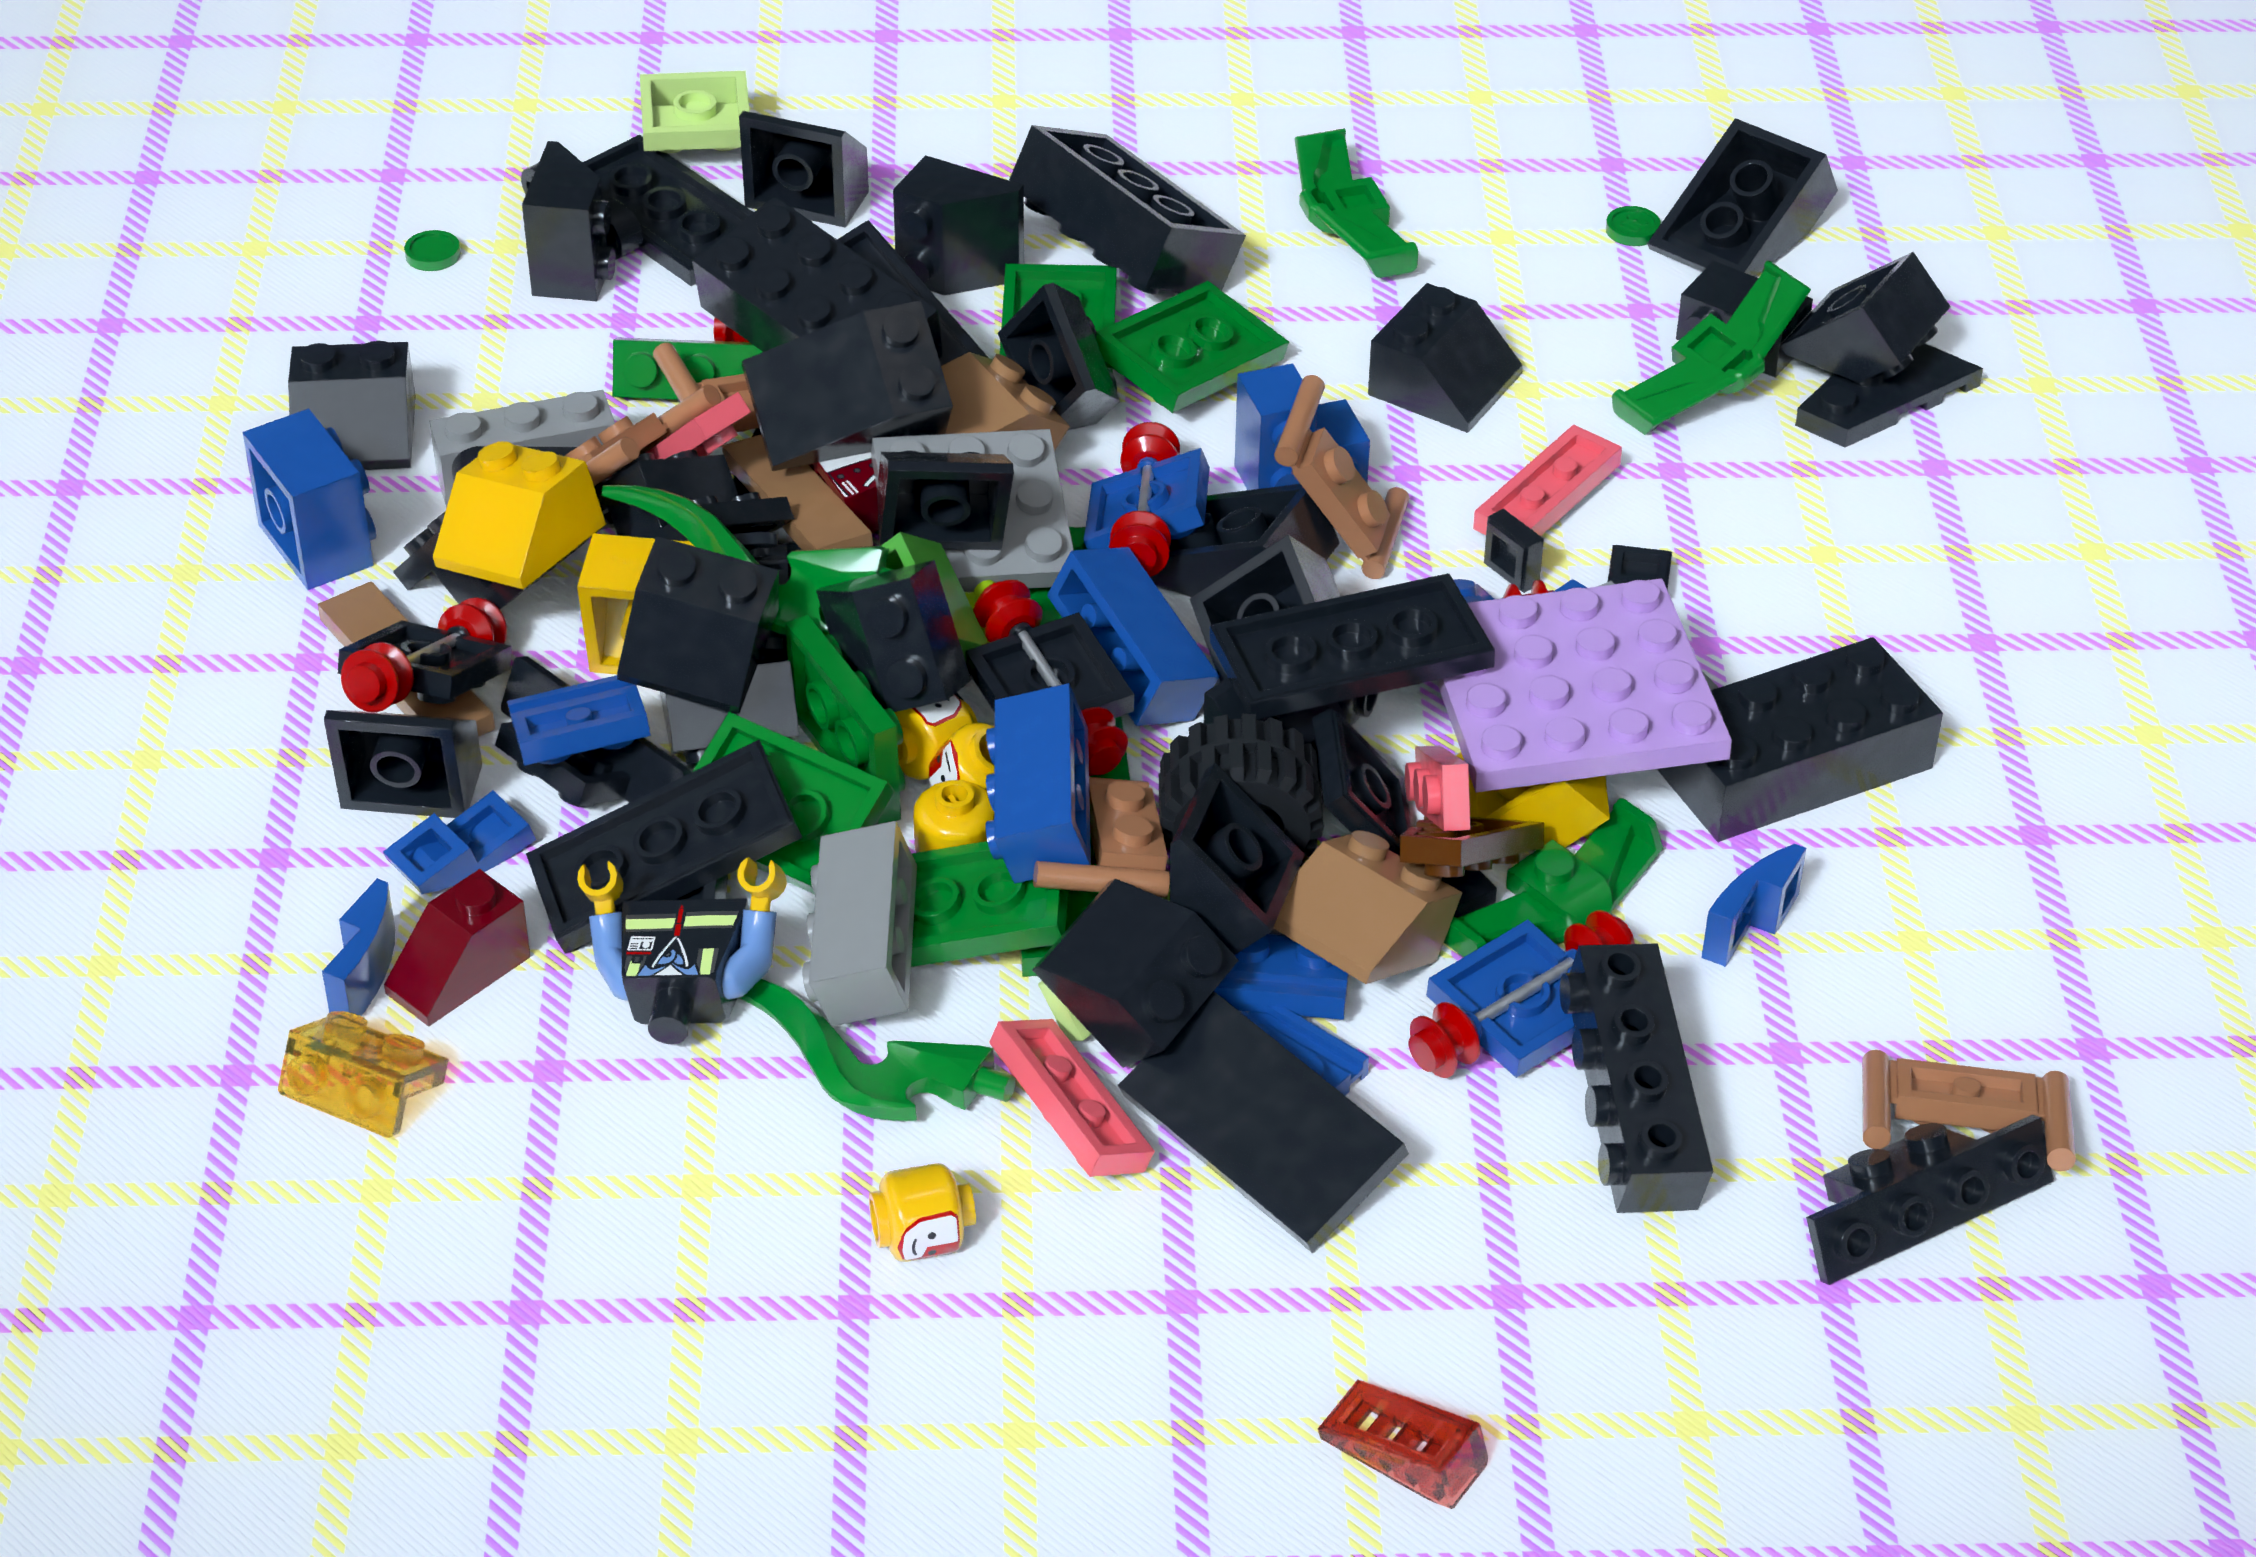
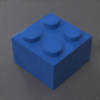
(310, 498)

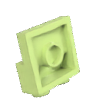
(692, 110)

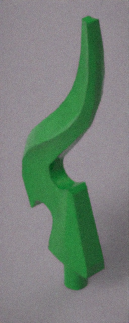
(809, 568)
(885, 1088)

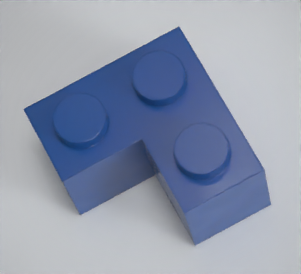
(1261, 415)

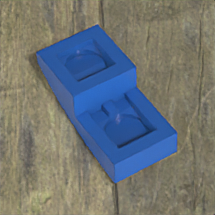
(442, 855)
(1755, 899)
(367, 951)

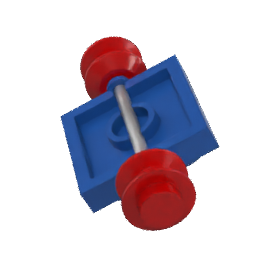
(1152, 500)
(1506, 999)

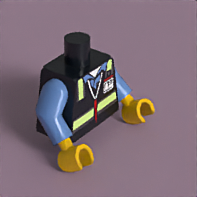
(683, 956)

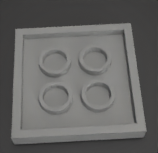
(1036, 523)

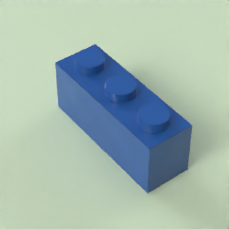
(1136, 632)
(1039, 781)

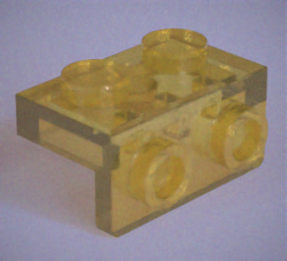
(357, 1071)

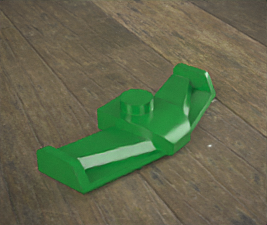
(1349, 206)
(1716, 354)
(1564, 888)

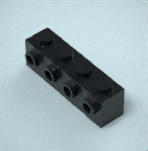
(1636, 1078)

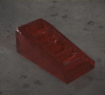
(1438, 1472)

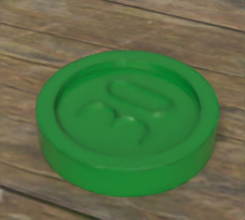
(1631, 225)
(432, 250)

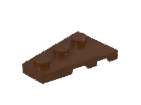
(1476, 849)

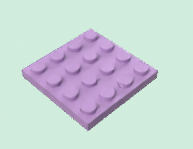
(1583, 689)

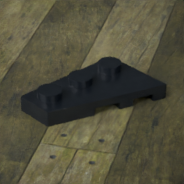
(1854, 411)

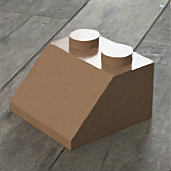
(996, 398)
(1367, 908)

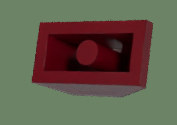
(459, 948)

